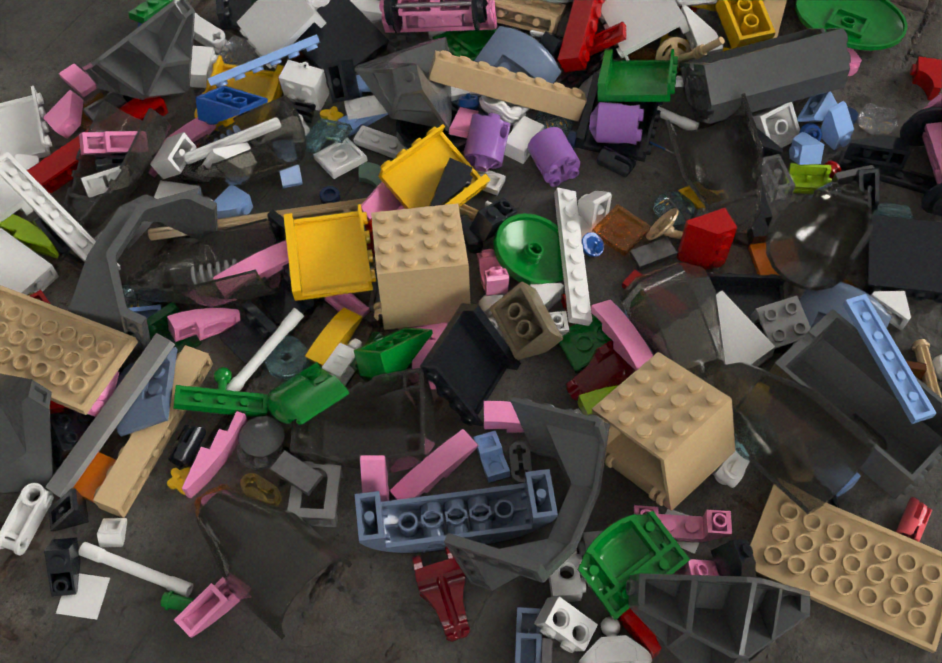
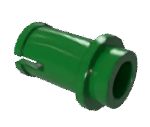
(174, 601)

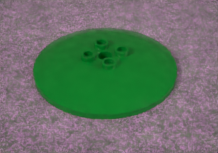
(867, 22)

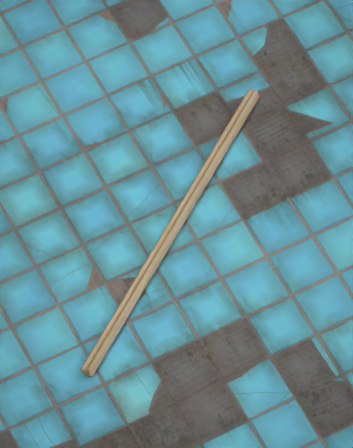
(298, 213)

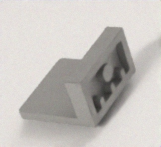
(782, 321)

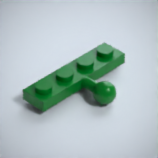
(220, 399)

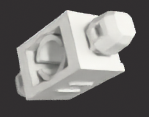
(340, 360)

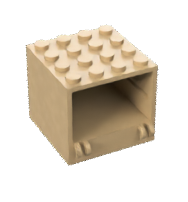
(419, 265)
(667, 430)

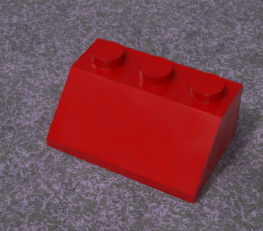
(707, 239)

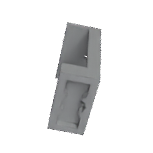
(320, 517)

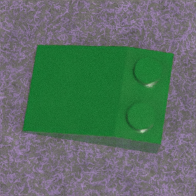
(391, 352)

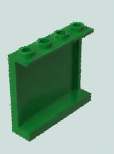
(636, 79)

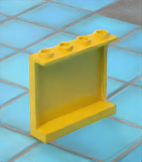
(262, 83)
(417, 171)
(329, 255)

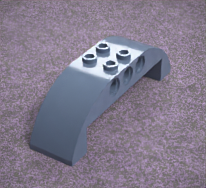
(477, 515)

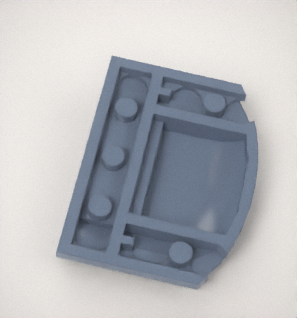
(519, 53)
(819, 303)
(154, 401)

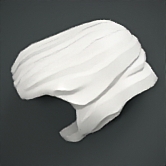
(508, 111)

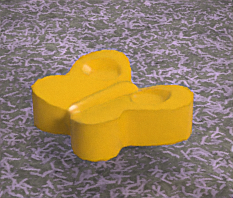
(331, 114)
(178, 479)

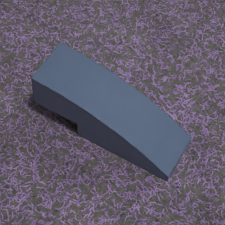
(527, 636)

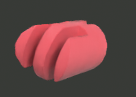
(914, 519)

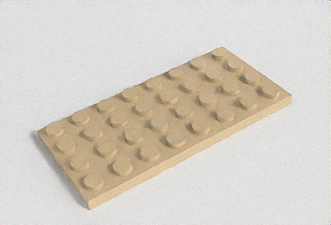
(59, 349)
(853, 567)

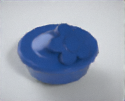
(468, 101)
(813, 130)
(592, 244)

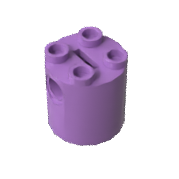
(616, 123)
(486, 142)
(554, 156)

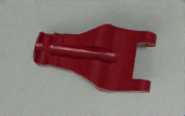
(603, 370)
(443, 589)

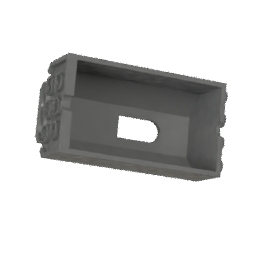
(767, 72)
(842, 369)

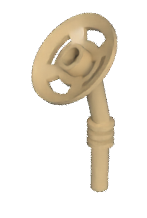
(696, 53)
(665, 226)

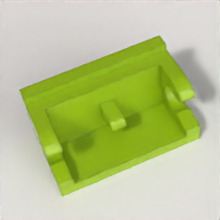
(809, 177)

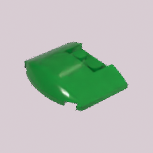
(466, 42)
(305, 395)
(626, 549)

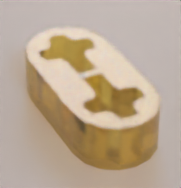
(263, 486)

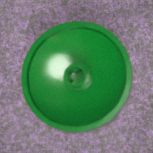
(529, 249)

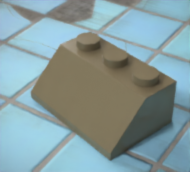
(525, 322)

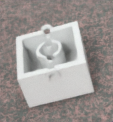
(304, 84)

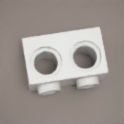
(98, 182)
(567, 620)

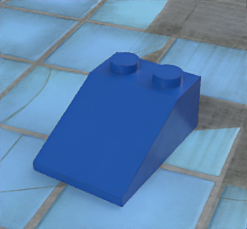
(225, 103)

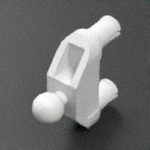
(615, 648)

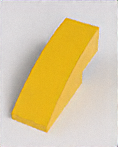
(337, 331)

